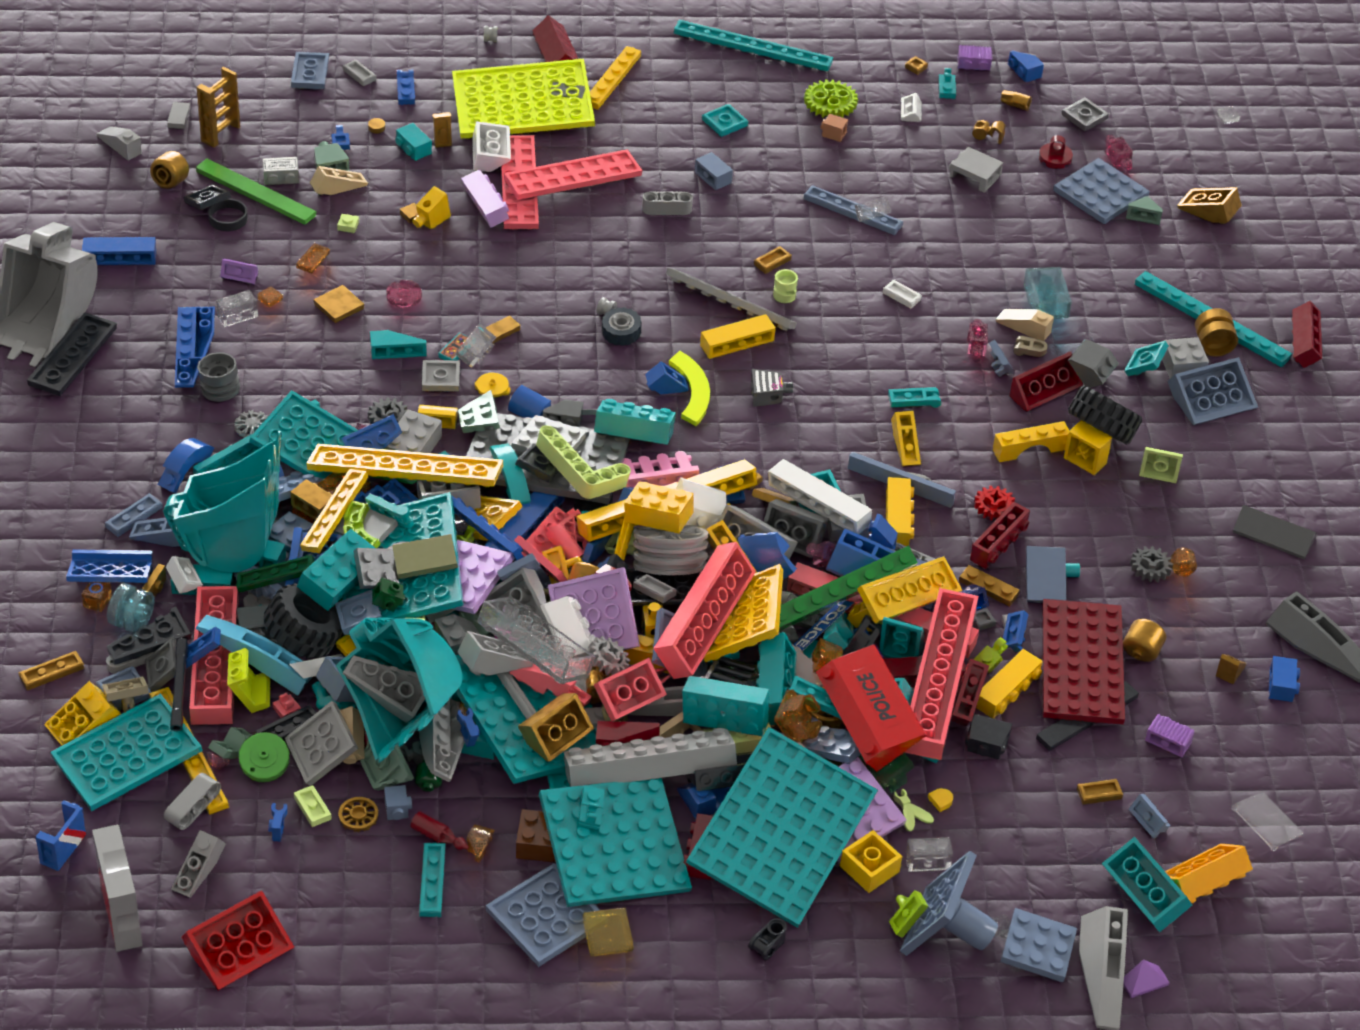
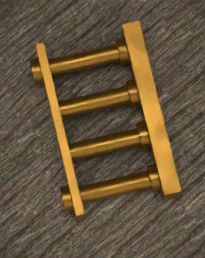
(207, 107)

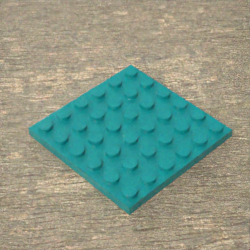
(629, 855)

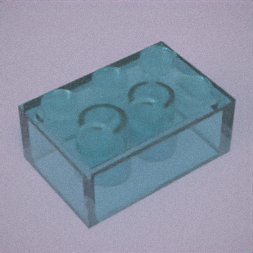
(1047, 291)

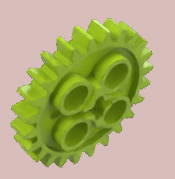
(830, 98)

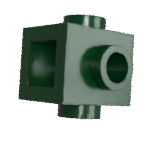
(387, 594)

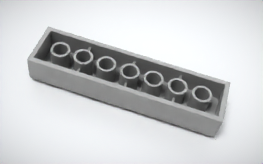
(650, 758)

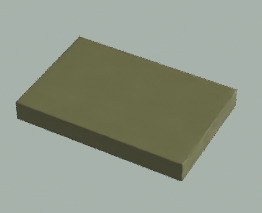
(424, 556)

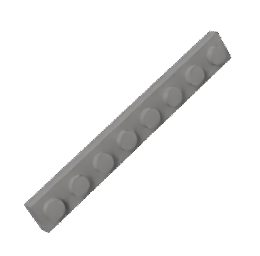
(723, 296)

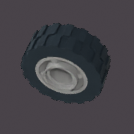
(621, 326)

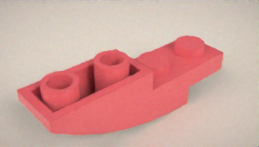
(542, 682)

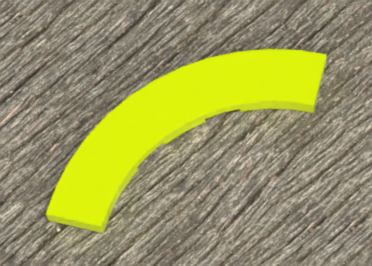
(698, 385)

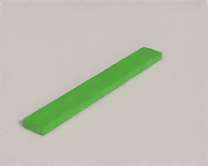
(256, 191)

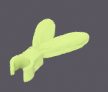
(911, 811)

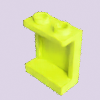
(248, 687)

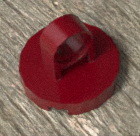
(1056, 154)

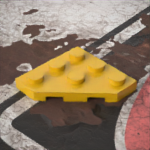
(496, 512)

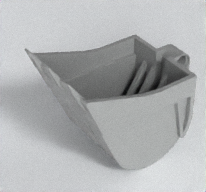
(43, 290)

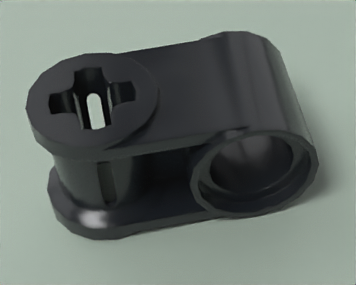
(768, 942)

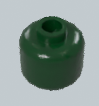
(425, 779)

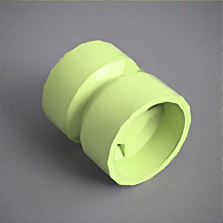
(785, 286)

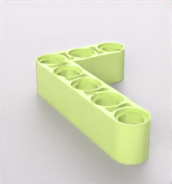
(576, 471)

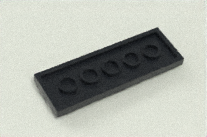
(72, 354)

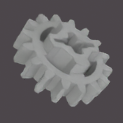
(608, 655)

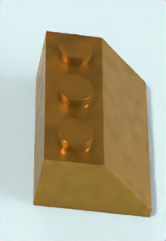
(556, 726)

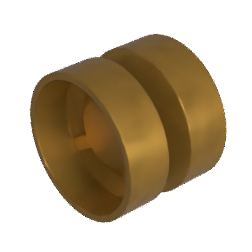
(1216, 332)

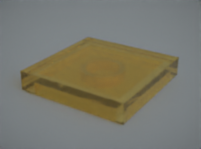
(608, 931)

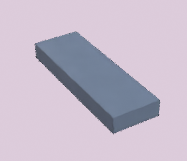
(136, 512)

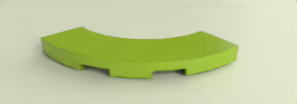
(354, 520)

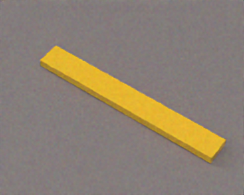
(197, 763)

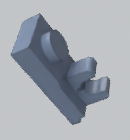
(1002, 362)
(1149, 816)

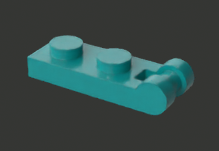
(914, 397)
(391, 510)

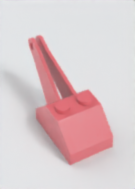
(631, 689)

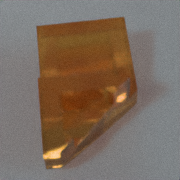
(478, 840)

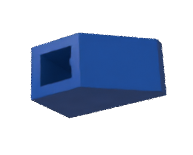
(1025, 65)
(883, 532)

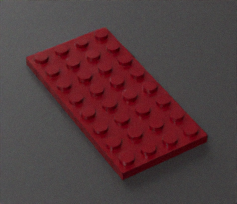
(1083, 661)

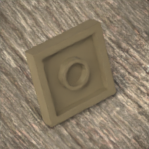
(125, 691)

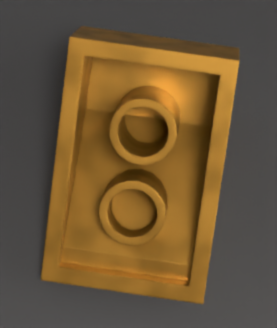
(1212, 204)

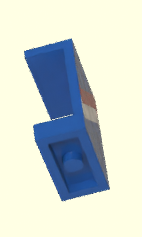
(56, 850)

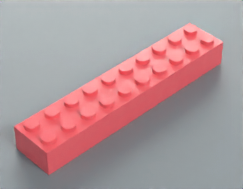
(942, 669)

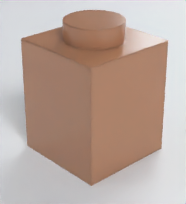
(834, 127)

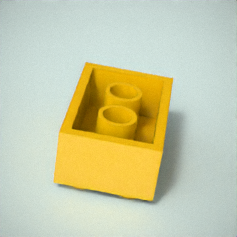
(659, 507)

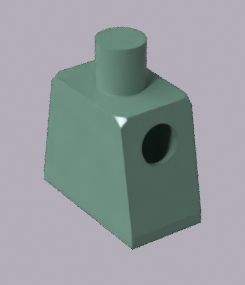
(331, 156)

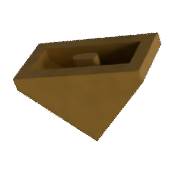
(1229, 668)

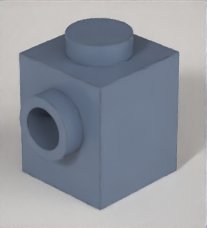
(397, 802)

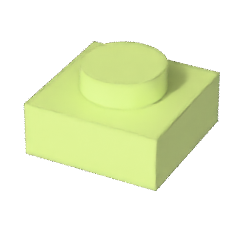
(348, 223)

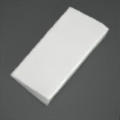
(911, 108)
(183, 574)

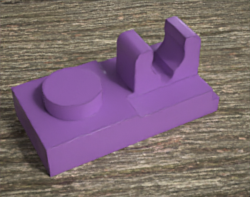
(238, 271)

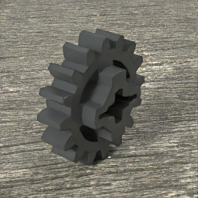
(386, 408)
(1151, 564)

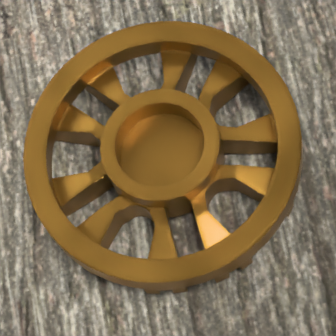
(358, 814)

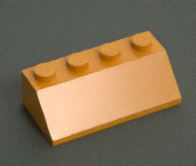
(1210, 870)

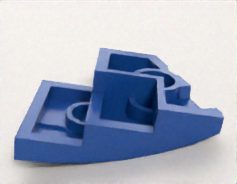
(392, 492)
(767, 551)

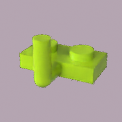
(909, 912)

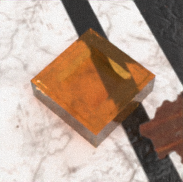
(270, 296)

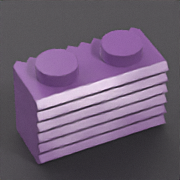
(974, 57)
(1169, 735)

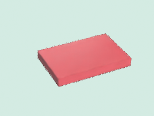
(549, 567)

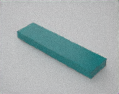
(432, 880)

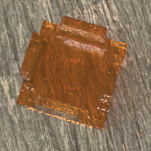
(795, 718)

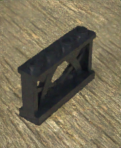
(718, 776)

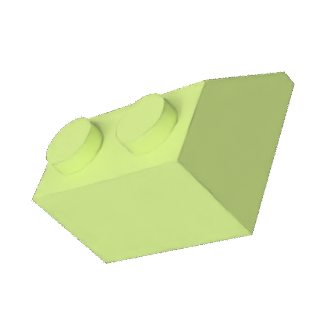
(1160, 465)

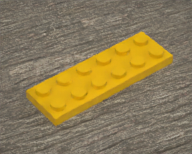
(908, 589)

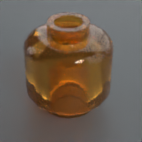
(1184, 561)

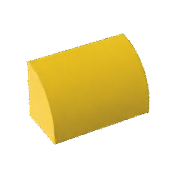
(446, 414)

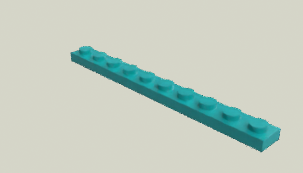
(753, 45)
(1194, 308)

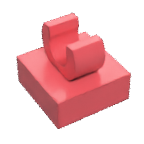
(285, 705)

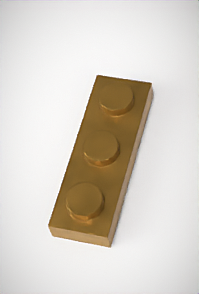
(994, 587)

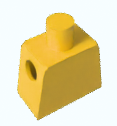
(432, 209)

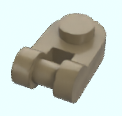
(1030, 346)

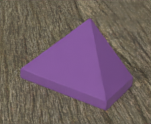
(1144, 979)

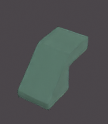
(232, 743)

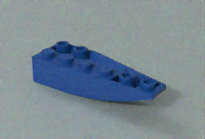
(194, 338)
(855, 552)

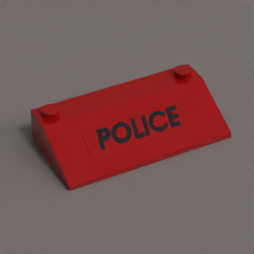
(871, 705)

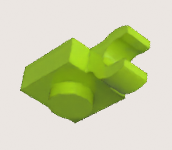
(992, 656)

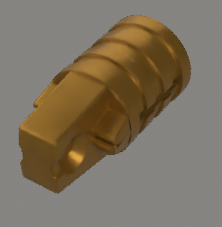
(1016, 100)
(594, 677)

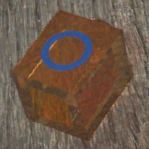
(96, 595)

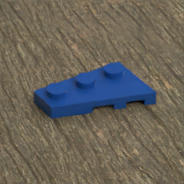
(375, 435)

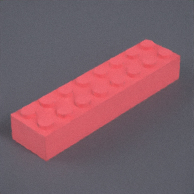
(704, 610)
(210, 695)

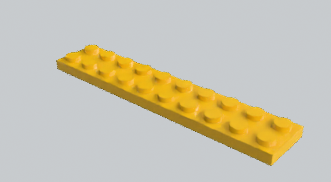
(406, 465)

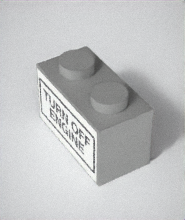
(280, 170)

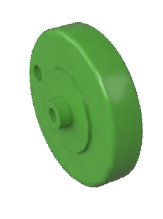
(264, 757)

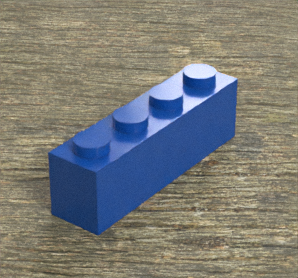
(121, 250)

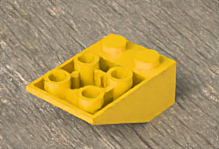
(81, 714)

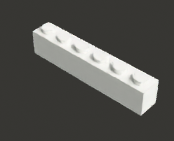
(820, 497)

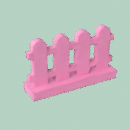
(666, 475)

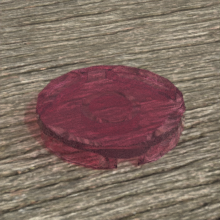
(404, 294)

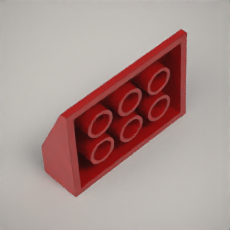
(237, 940)

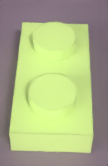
(312, 806)

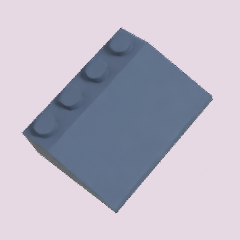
(1213, 391)

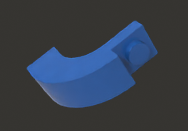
(181, 460)

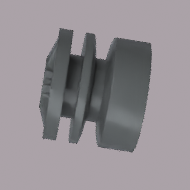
(218, 376)

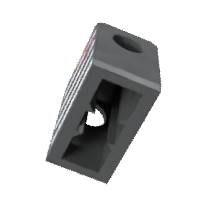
(768, 387)

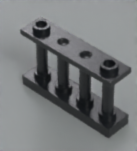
(717, 667)

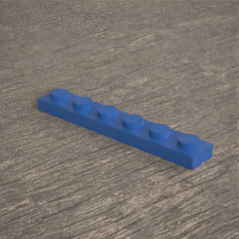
(482, 526)

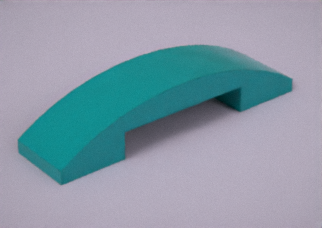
(513, 474)

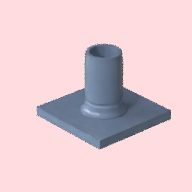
(951, 911)

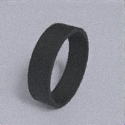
(228, 226)

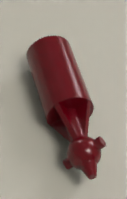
(436, 831)

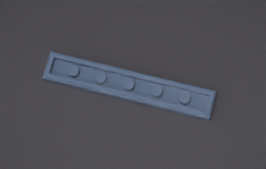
(847, 208)
(881, 472)

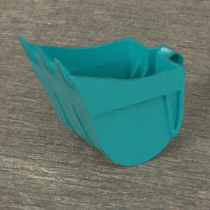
(229, 511)
(410, 647)

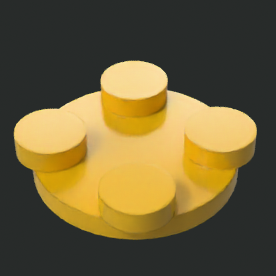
(495, 382)

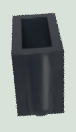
(988, 736)

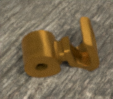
(982, 129)

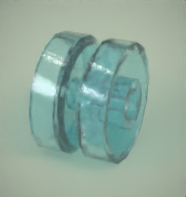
(130, 607)

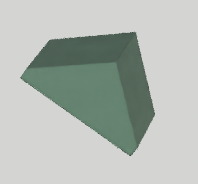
(1145, 211)

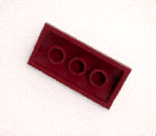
(553, 41)
(1044, 382)

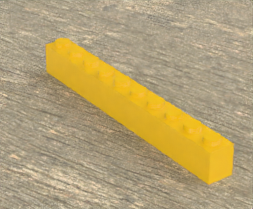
(610, 518)

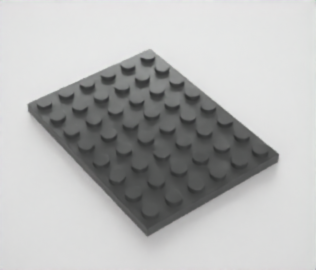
(596, 450)

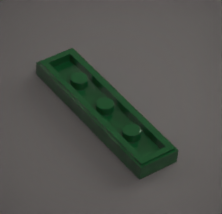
(273, 573)

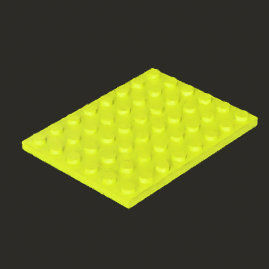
(523, 97)

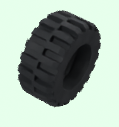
(1105, 414)
(301, 623)

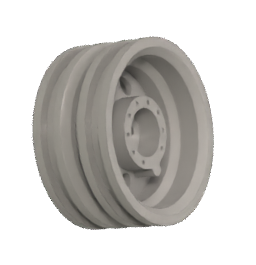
(670, 552)

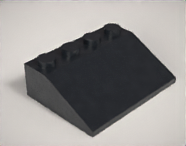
(681, 583)

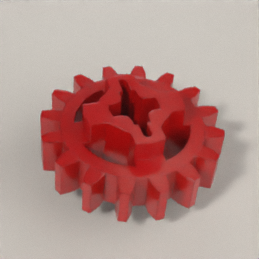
(993, 502)

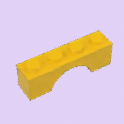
(1011, 444)

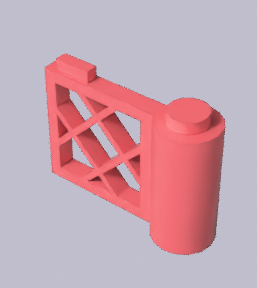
(559, 535)

